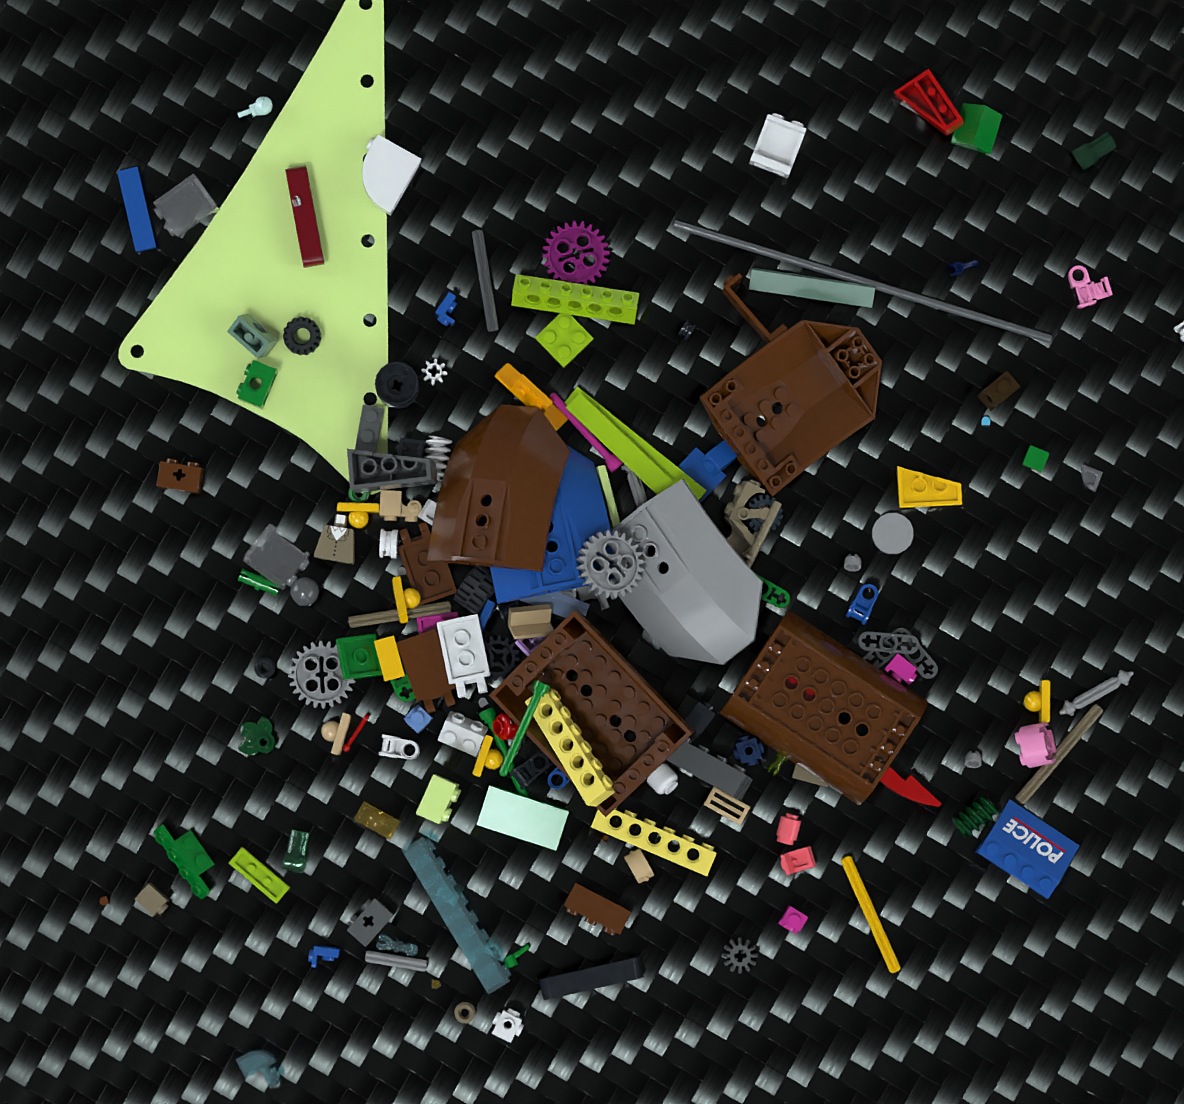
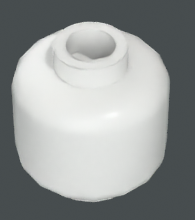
(663, 779)

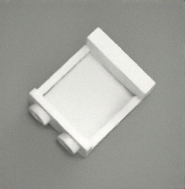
(778, 145)

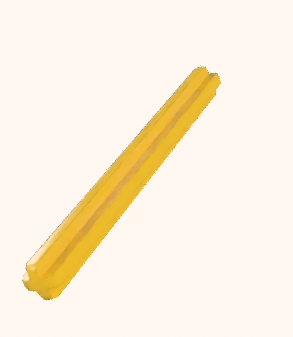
(870, 914)

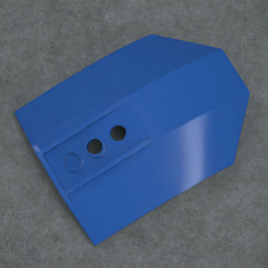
(575, 517)

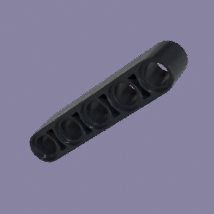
(591, 978)

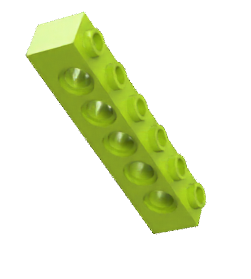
(575, 299)

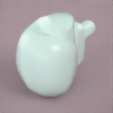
(261, 107)

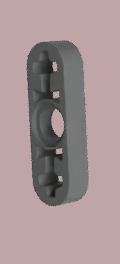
(904, 638)

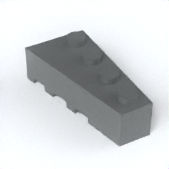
(387, 471)
(711, 769)

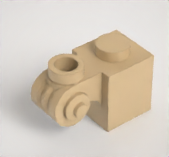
(392, 507)

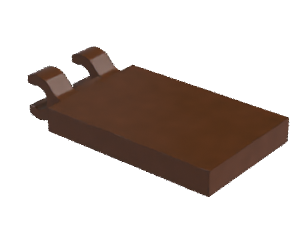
(429, 578)
(426, 668)

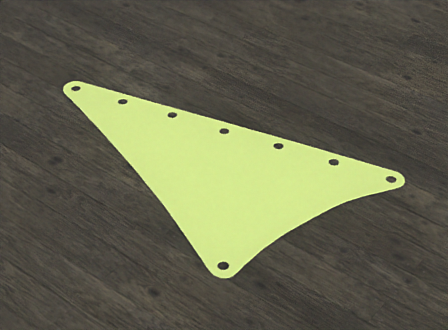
(255, 266)

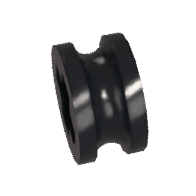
(687, 329)

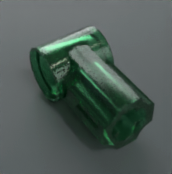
(1090, 153)
(295, 856)

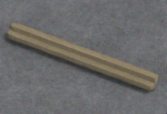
(392, 615)

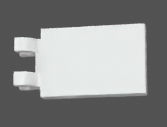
(464, 653)

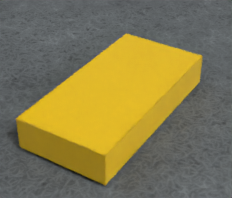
(389, 658)

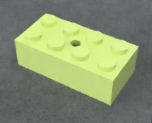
(438, 799)

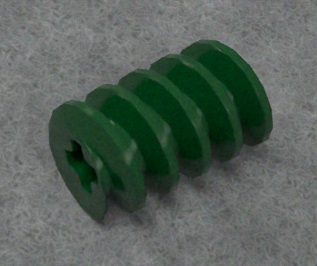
(975, 816)

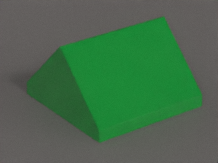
(978, 129)

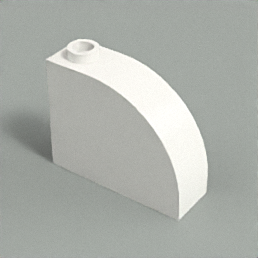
(387, 172)

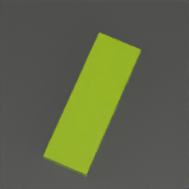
(259, 875)

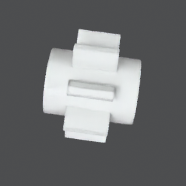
(438, 376)

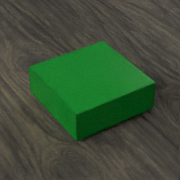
(1035, 458)

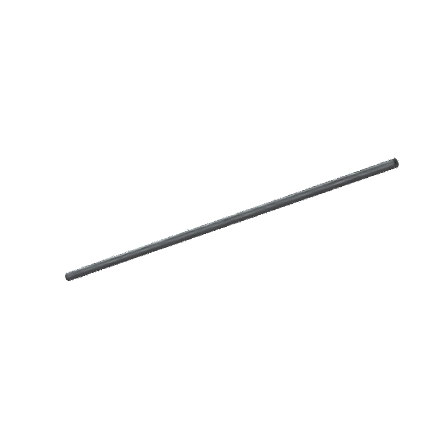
(861, 280)

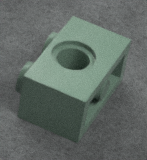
(252, 335)

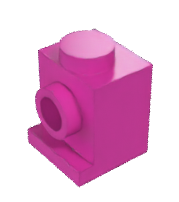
(901, 669)
(793, 920)

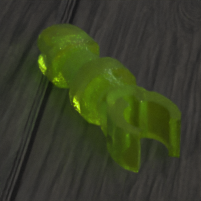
(777, 763)

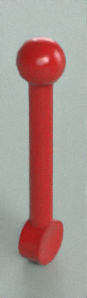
(346, 747)

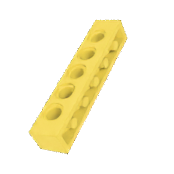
(570, 759)
(701, 864)

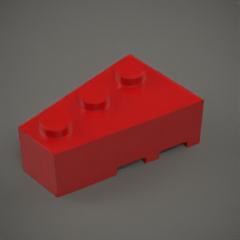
(930, 102)

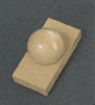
(336, 732)

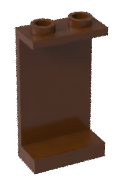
(728, 285)

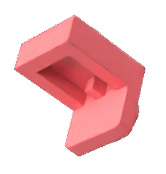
(797, 860)

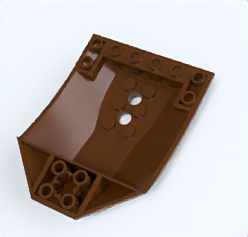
(826, 390)
(520, 465)

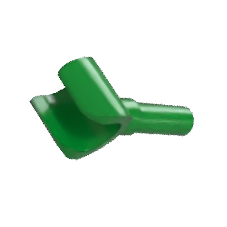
(511, 961)

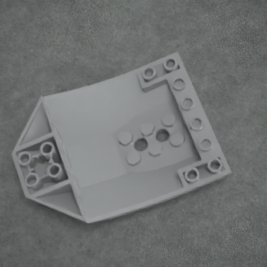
(708, 596)

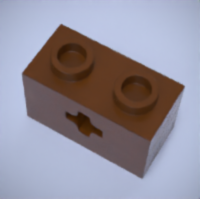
(191, 482)

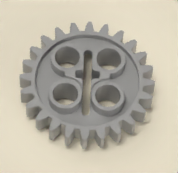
(620, 550)
(303, 676)

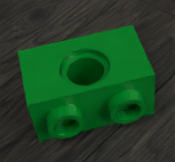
(258, 396)

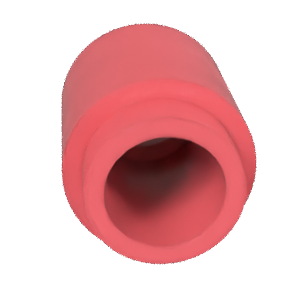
(788, 829)

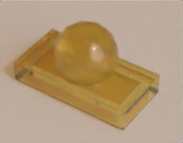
(377, 820)

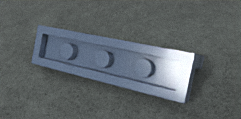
(561, 604)

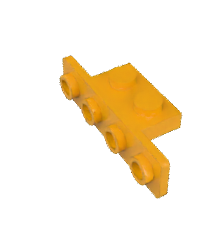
(530, 394)

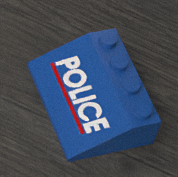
(1027, 849)

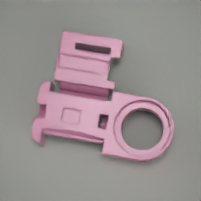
(1089, 291)

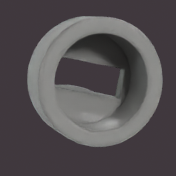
(852, 563)
(973, 760)

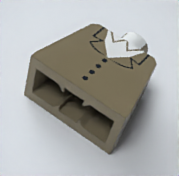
(337, 542)

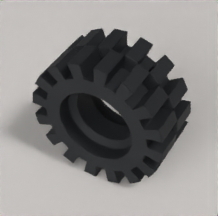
(292, 327)

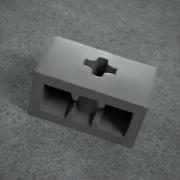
(364, 933)

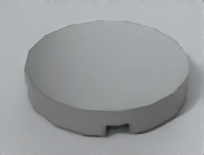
(892, 533)

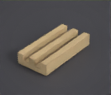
(742, 814)

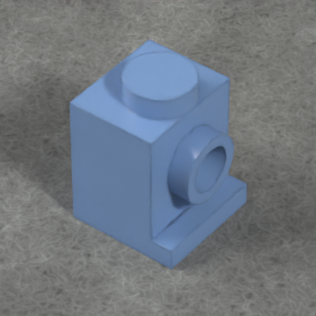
(418, 718)

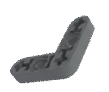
(909, 645)

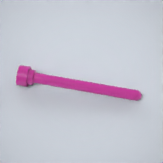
(611, 460)

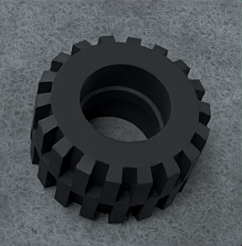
(475, 589)

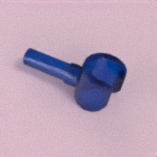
(959, 267)

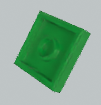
(358, 657)

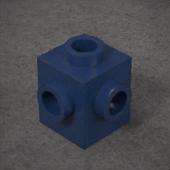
(739, 751)

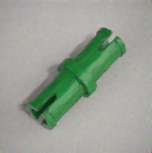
(258, 582)

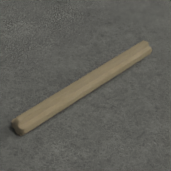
(1061, 751)

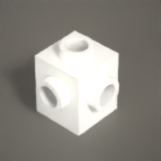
(504, 1032)

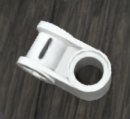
(397, 747)

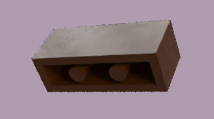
(597, 909)

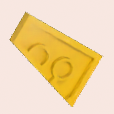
(925, 490)

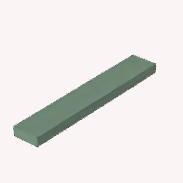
(812, 287)

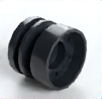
(402, 374)

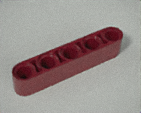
(305, 217)

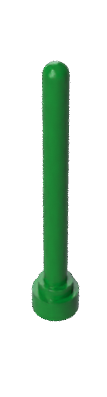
(539, 690)
(489, 716)

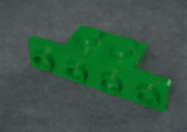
(188, 857)

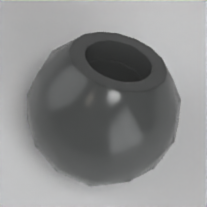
(304, 591)

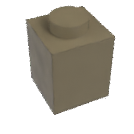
(152, 900)

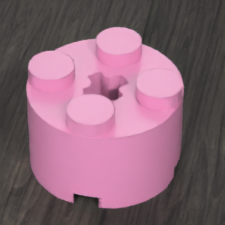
(1036, 745)

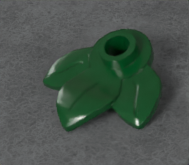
(254, 735)

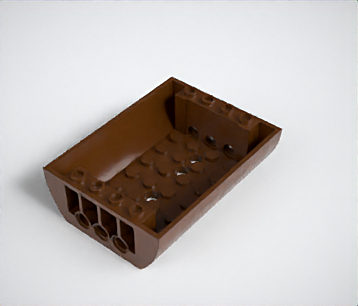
(615, 691)
(810, 730)

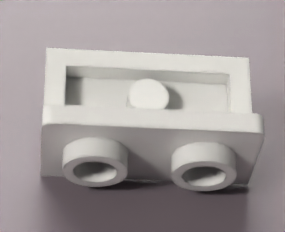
(463, 733)

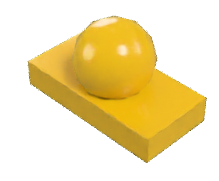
(359, 512)
(404, 599)
(1040, 701)
(489, 757)

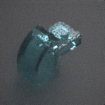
(257, 1061)

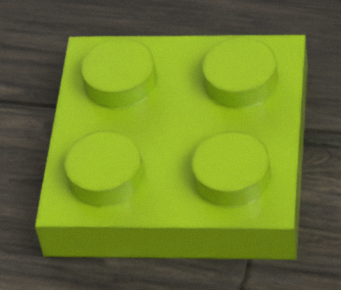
(564, 338)

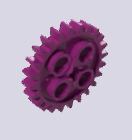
(569, 237)

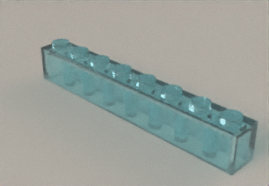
(456, 915)

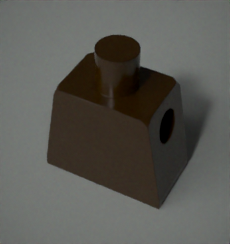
(998, 391)

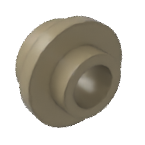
(464, 1005)

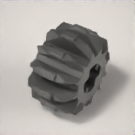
(734, 950)

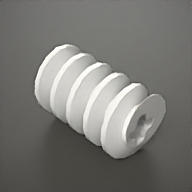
(436, 453)

